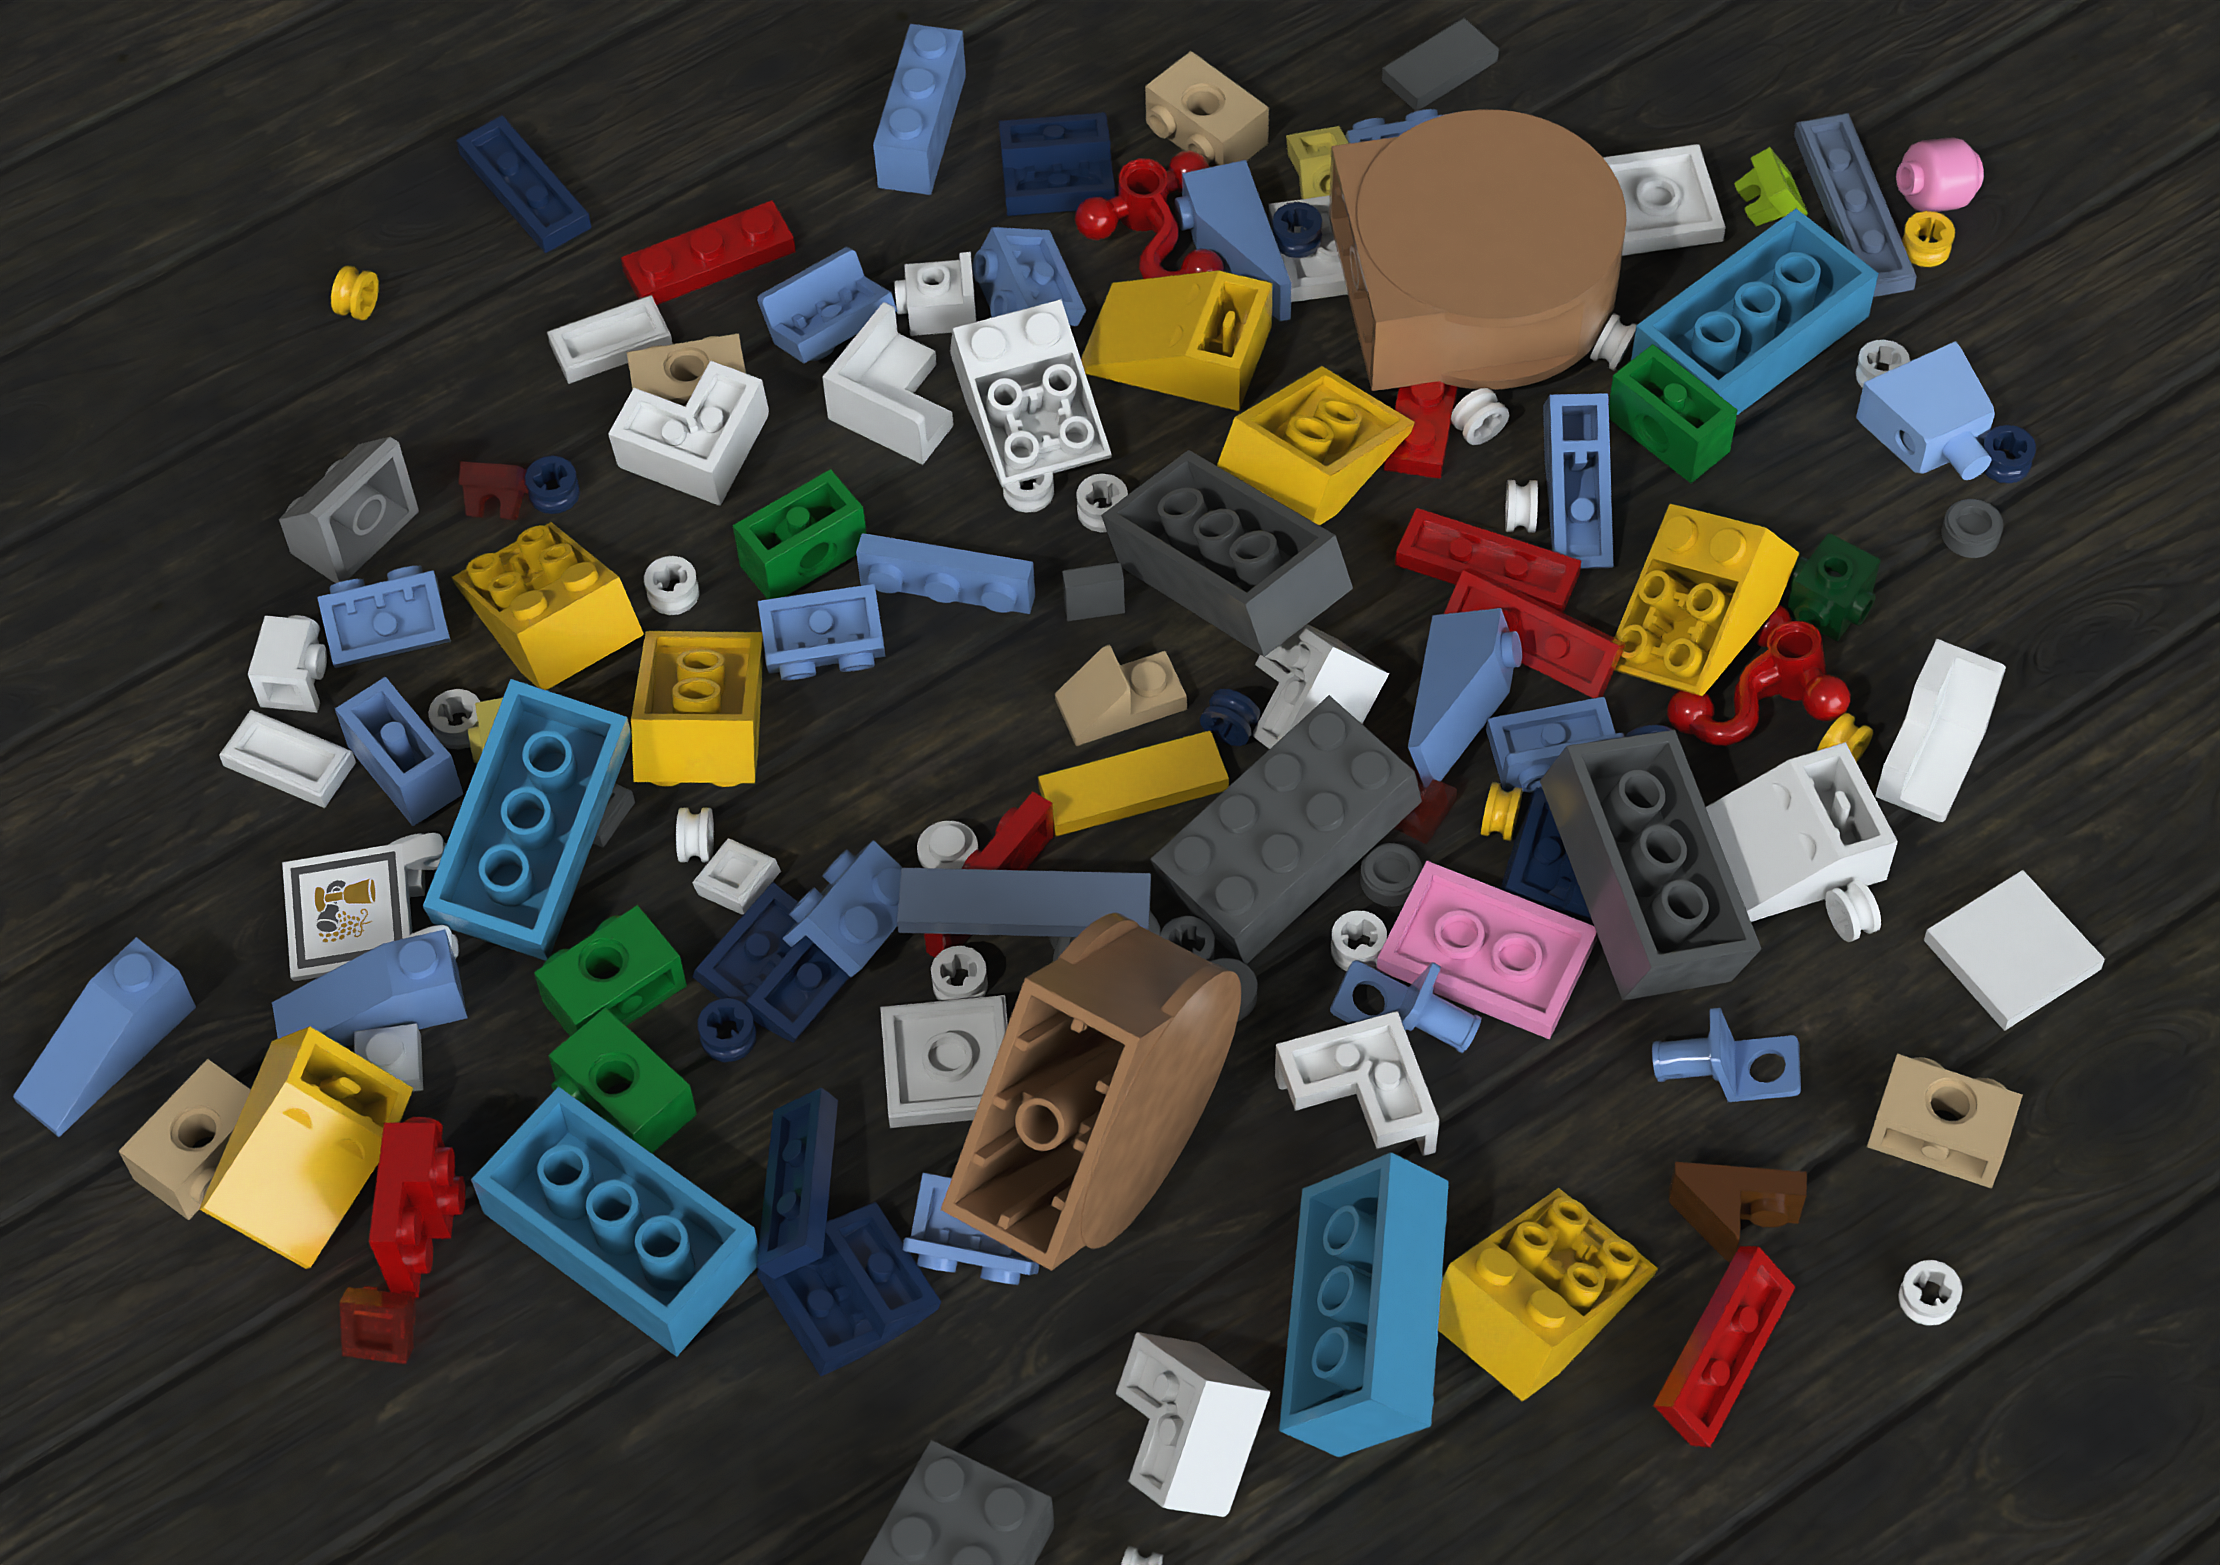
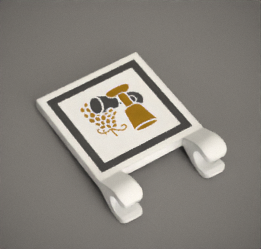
(353, 903)

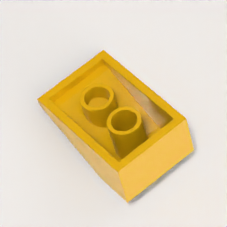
(1313, 443)
(697, 708)

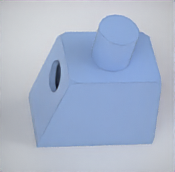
(1931, 413)

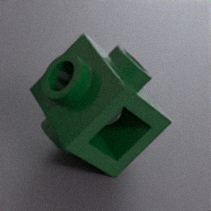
(1833, 587)

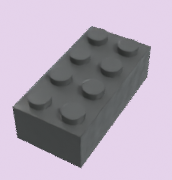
(1227, 552)
(1287, 829)
(1649, 864)
(962, 1516)

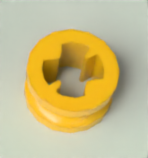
(1931, 225)
(354, 292)
(1844, 731)
(1501, 811)

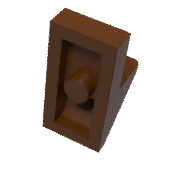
(1720, 1195)

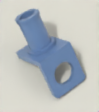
(1414, 1004)
(1729, 1061)

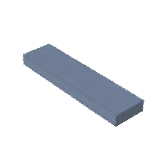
(1854, 200)
(1017, 901)

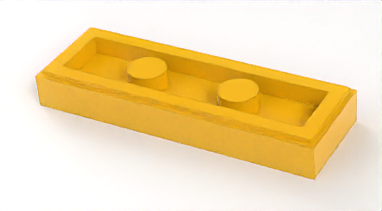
(1134, 782)

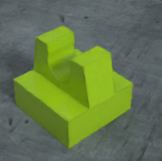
(1775, 187)

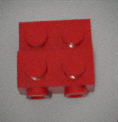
(413, 1200)

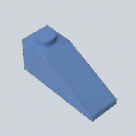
(1229, 218)
(1579, 477)
(1460, 686)
(385, 987)
(105, 1035)

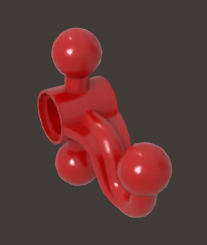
(1145, 208)
(1789, 667)

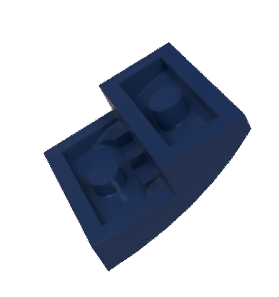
(1055, 162)
(1540, 864)
(776, 981)
(855, 1294)

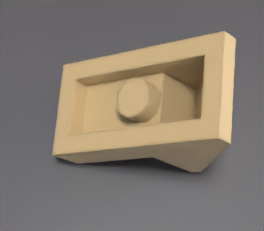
(1117, 697)

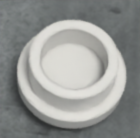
(946, 845)

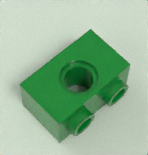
(1672, 413)
(800, 536)
(623, 943)
(610, 1055)

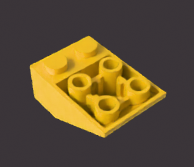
(1183, 335)
(1701, 598)
(549, 604)
(303, 1144)
(1538, 1292)

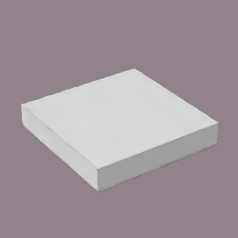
(2013, 950)
(940, 1057)

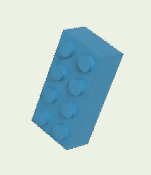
(1763, 311)
(528, 820)
(617, 1220)
(1365, 1306)

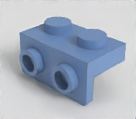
(821, 306)
(821, 631)
(1532, 740)
(854, 909)
(945, 1240)

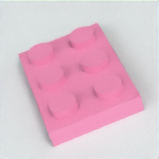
(1491, 949)

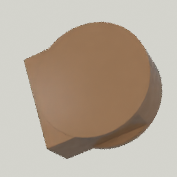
(1476, 249)
(1093, 1091)

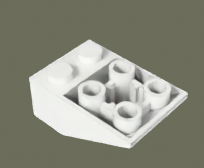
(1028, 392)
(1803, 832)

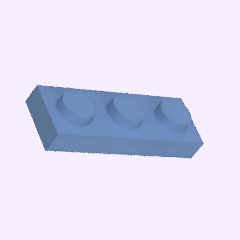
(946, 573)

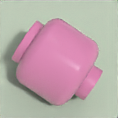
(1940, 174)

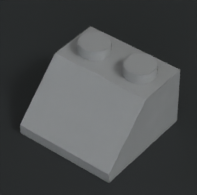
(351, 510)

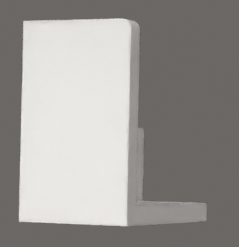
(875, 386)
(696, 444)
(1309, 670)
(1941, 731)
(1364, 1060)
(1198, 1423)

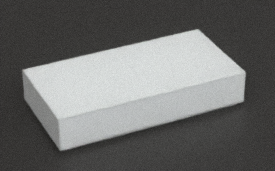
(605, 338)
(287, 758)

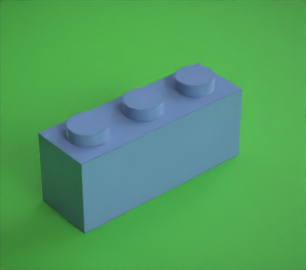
(920, 109)

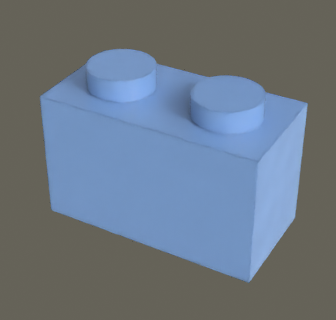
(399, 751)

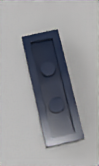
(523, 184)
(797, 1184)

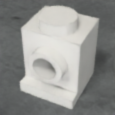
(937, 295)
(288, 663)

